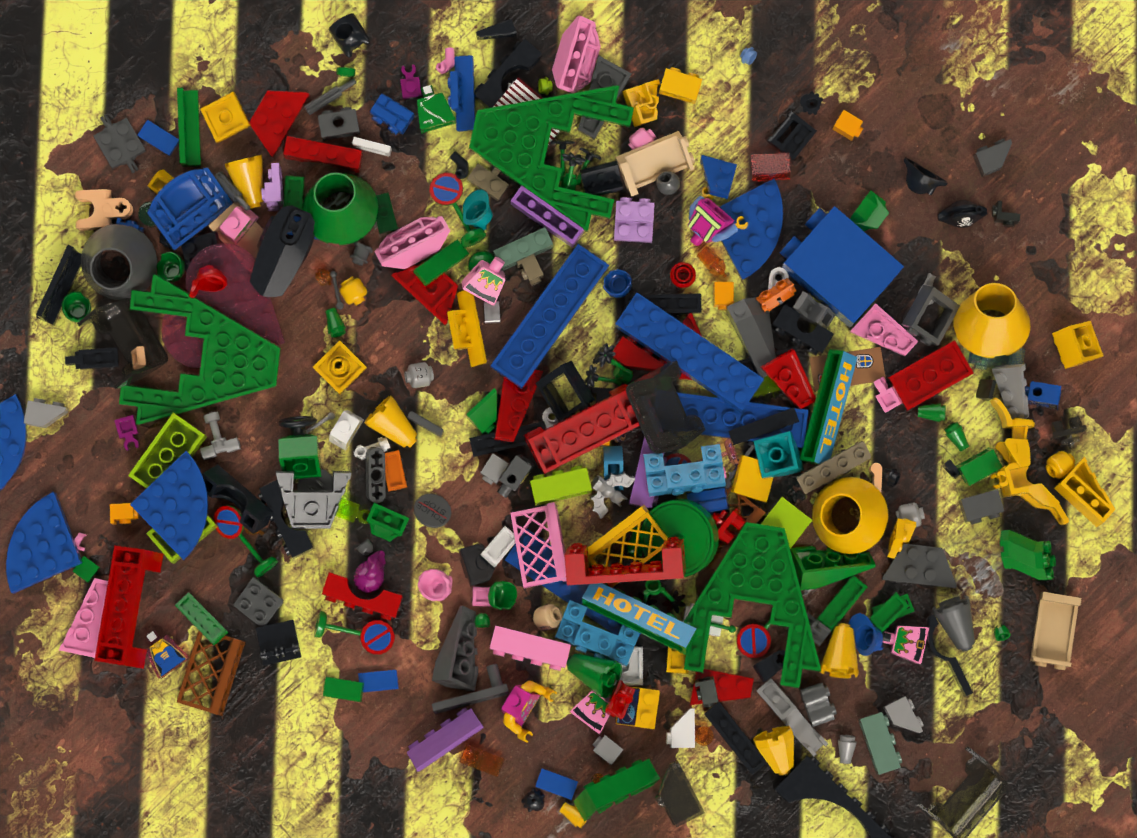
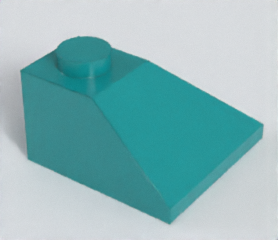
(778, 455)

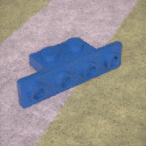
(463, 92)

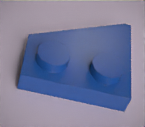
(718, 175)

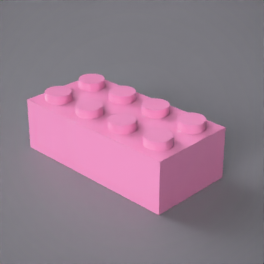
(530, 647)

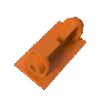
(782, 289)

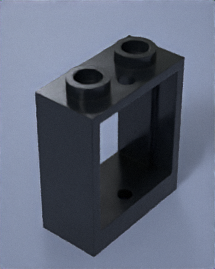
(554, 399)

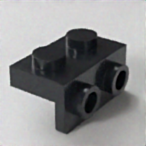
(602, 179)

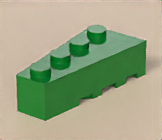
(616, 788)

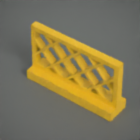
(621, 530)

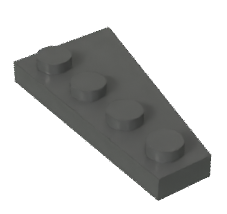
(605, 75)

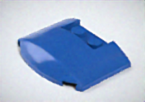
(188, 205)

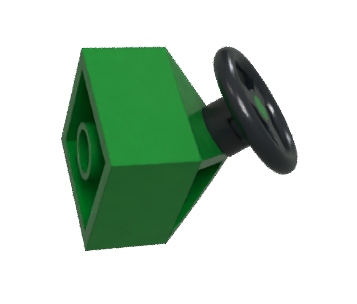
(299, 450)

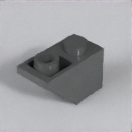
(992, 158)

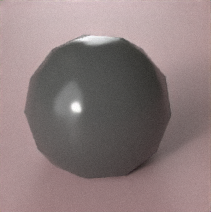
(668, 183)

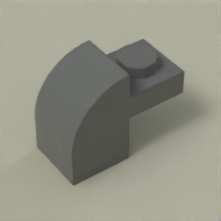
(813, 311)

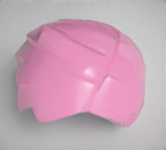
(435, 584)

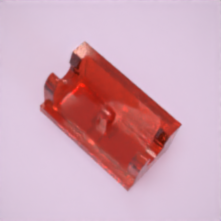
(770, 166)

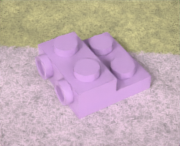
(273, 190)
(634, 220)

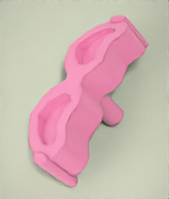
(78, 539)

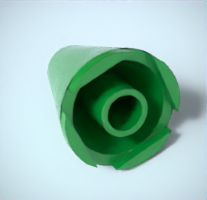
(595, 672)

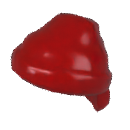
(208, 280)

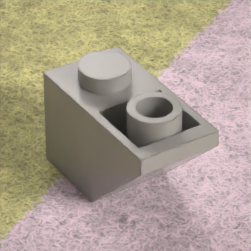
(42, 414)
(902, 715)

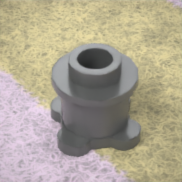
(360, 254)

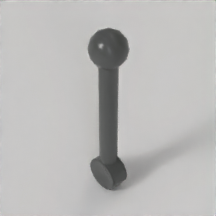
(339, 305)

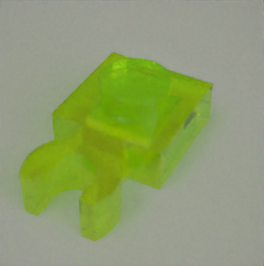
(349, 511)

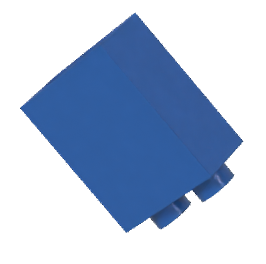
(840, 265)

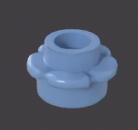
(748, 55)

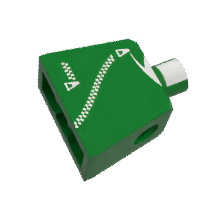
(433, 111)

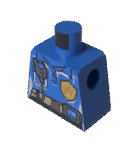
(1050, 395)

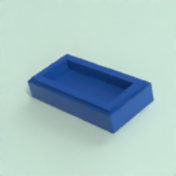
(158, 138)
(379, 680)
(556, 784)

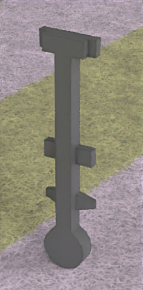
(732, 474)

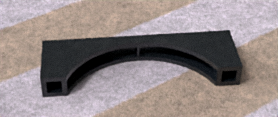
(810, 782)

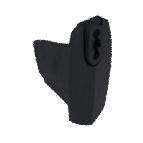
(279, 256)

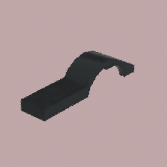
(952, 662)

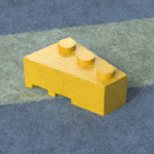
(1085, 493)

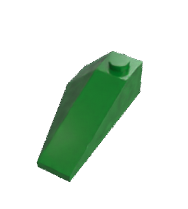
(822, 567)

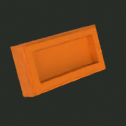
(394, 471)

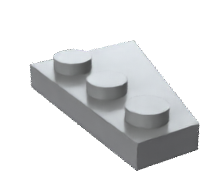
(1012, 389)

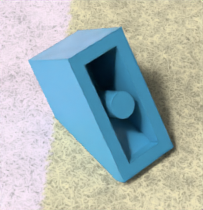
(613, 462)

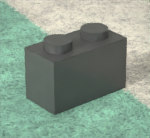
(981, 506)

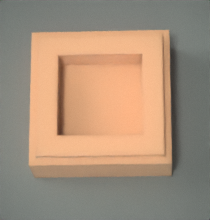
(138, 357)

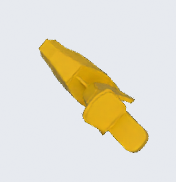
(1017, 454)

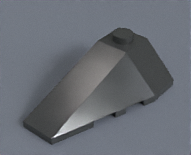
(754, 331)
(456, 660)

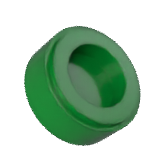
(345, 72)

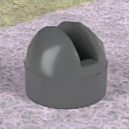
(365, 547)

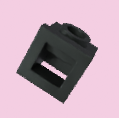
(707, 691)

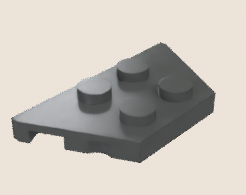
(921, 566)

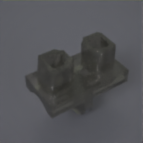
(1059, 432)

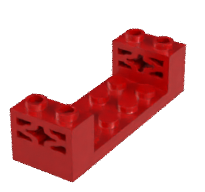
(582, 431)
(579, 572)
(122, 606)

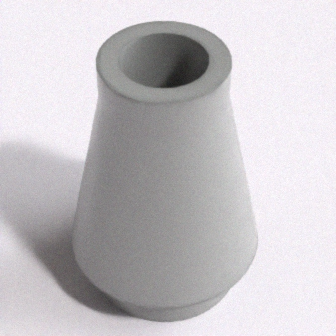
(846, 748)

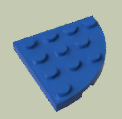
(764, 213)
(12, 438)
(176, 505)
(40, 545)

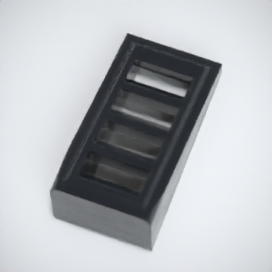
(500, 30)

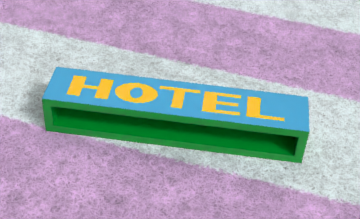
(828, 407)
(639, 616)

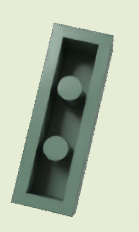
(531, 244)
(880, 743)

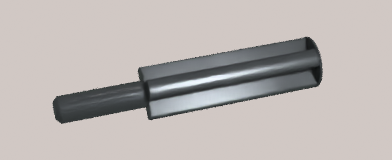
(327, 97)
(231, 189)

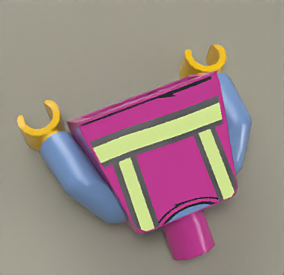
(710, 221)

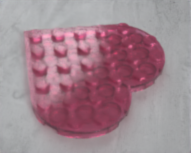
(236, 301)

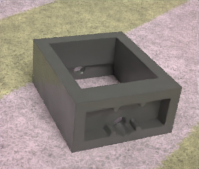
(918, 308)

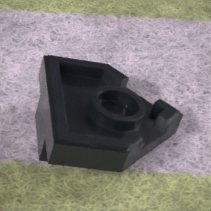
(474, 565)

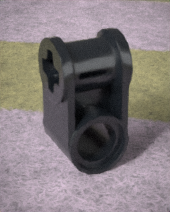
(768, 666)

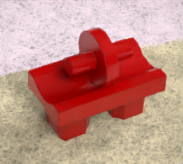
(734, 519)
(619, 700)

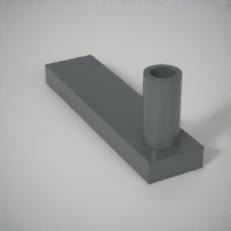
(496, 691)

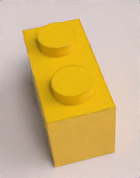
(680, 85)

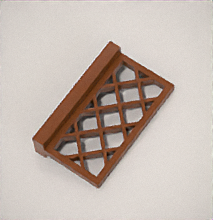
(756, 517)
(225, 680)

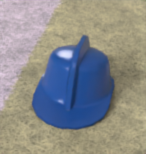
(867, 636)

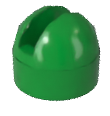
(482, 620)
(1001, 633)

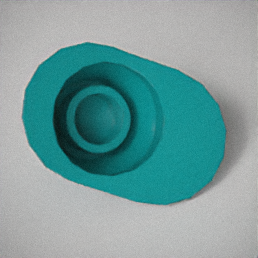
(477, 209)

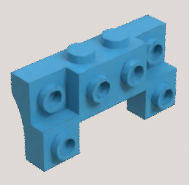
(687, 476)
(593, 639)

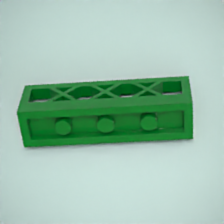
(189, 127)

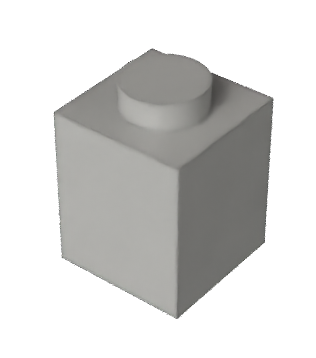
(494, 469)
(607, 749)

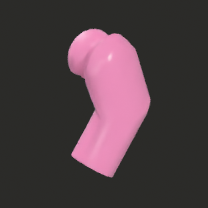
(448, 63)

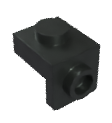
(1007, 219)

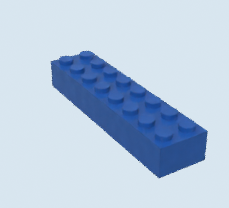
(695, 355)

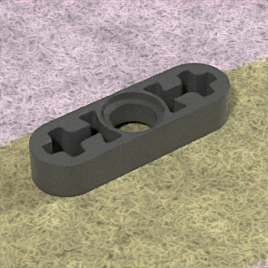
(381, 480)

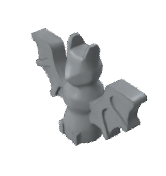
(606, 489)

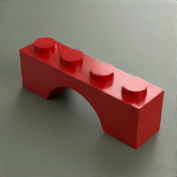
(313, 151)
(338, 588)

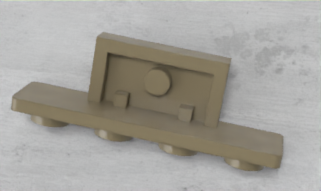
(834, 467)

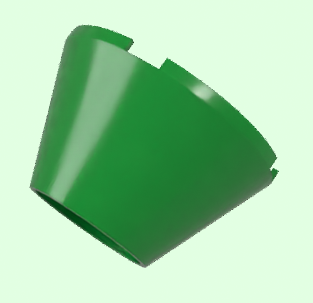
(348, 223)

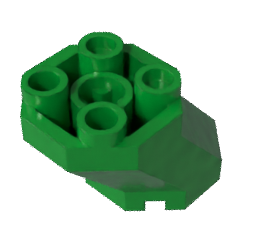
(1027, 555)

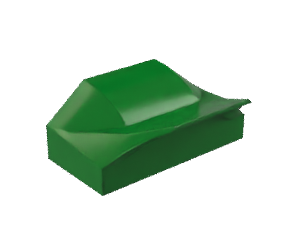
(870, 212)
(386, 522)

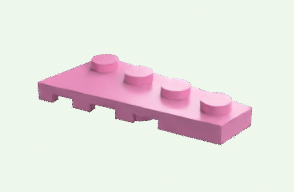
(84, 631)

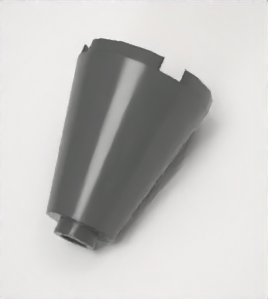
(957, 621)

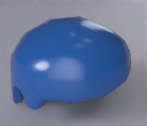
(617, 283)

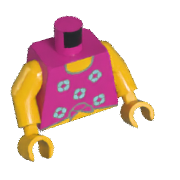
(520, 704)

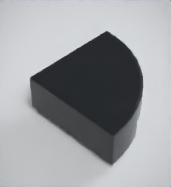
(951, 469)

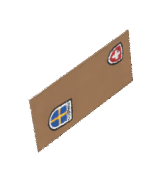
(867, 368)

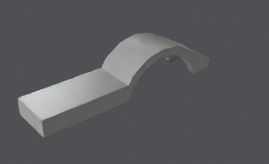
(791, 717)

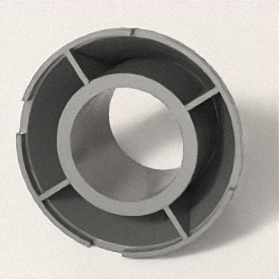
(133, 246)

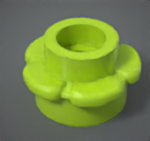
(545, 86)

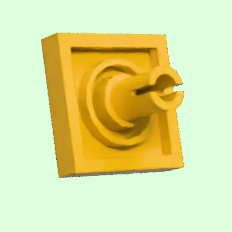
(339, 367)

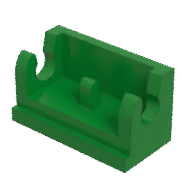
(979, 466)

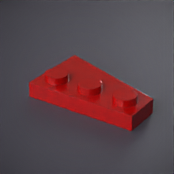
(790, 378)

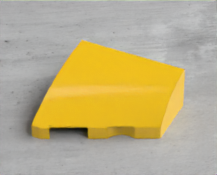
(644, 101)

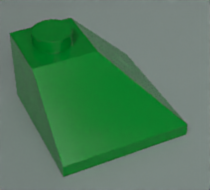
(484, 414)

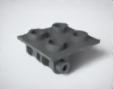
(258, 602)

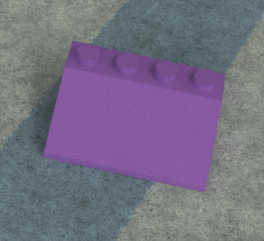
(445, 739)

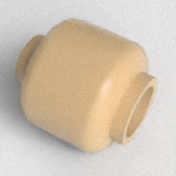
(547, 617)

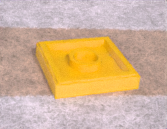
(225, 117)
(749, 481)

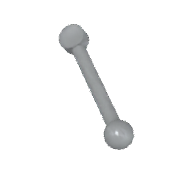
(331, 416)

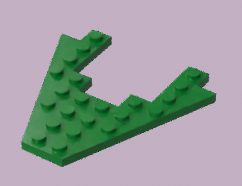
(517, 140)
(232, 359)
(763, 572)

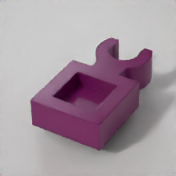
(410, 85)
(127, 429)

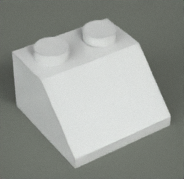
(683, 731)

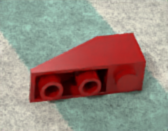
(634, 357)

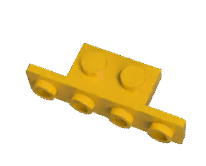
(466, 329)

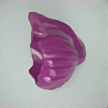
(370, 573)

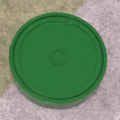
(688, 522)

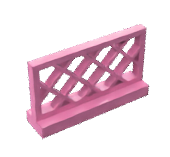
(555, 537)

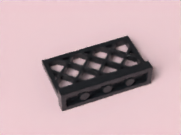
(60, 286)

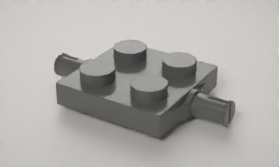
(119, 143)

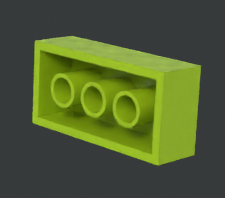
(166, 448)

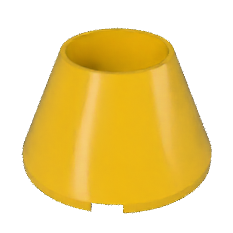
(987, 334)
(872, 515)

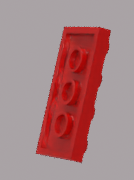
(931, 375)

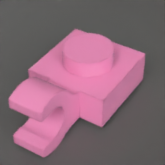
(888, 397)

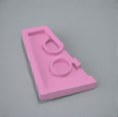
(884, 331)

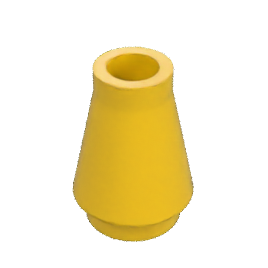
(572, 814)

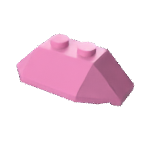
(576, 55)
(413, 242)

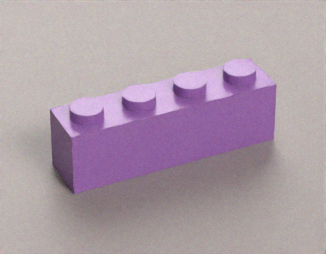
(547, 216)
(640, 493)

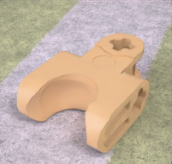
(105, 209)

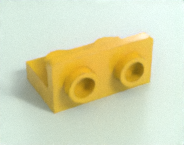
(900, 535)

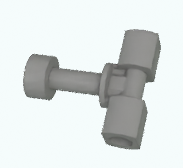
(219, 444)

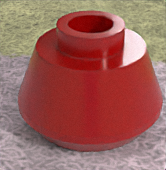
(688, 275)

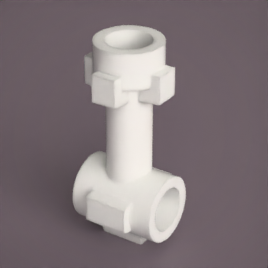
(360, 451)

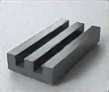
(425, 424)

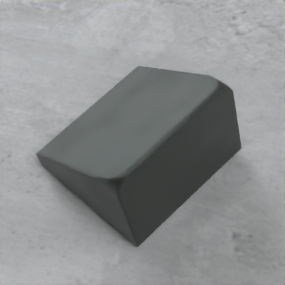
(986, 389)

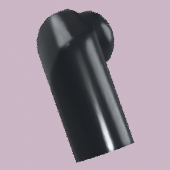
(462, 165)

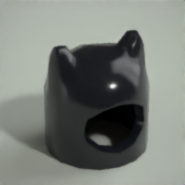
(348, 34)

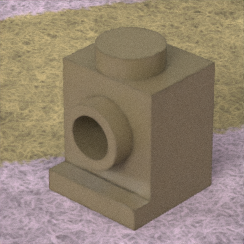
(531, 269)

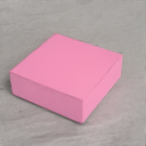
(480, 596)

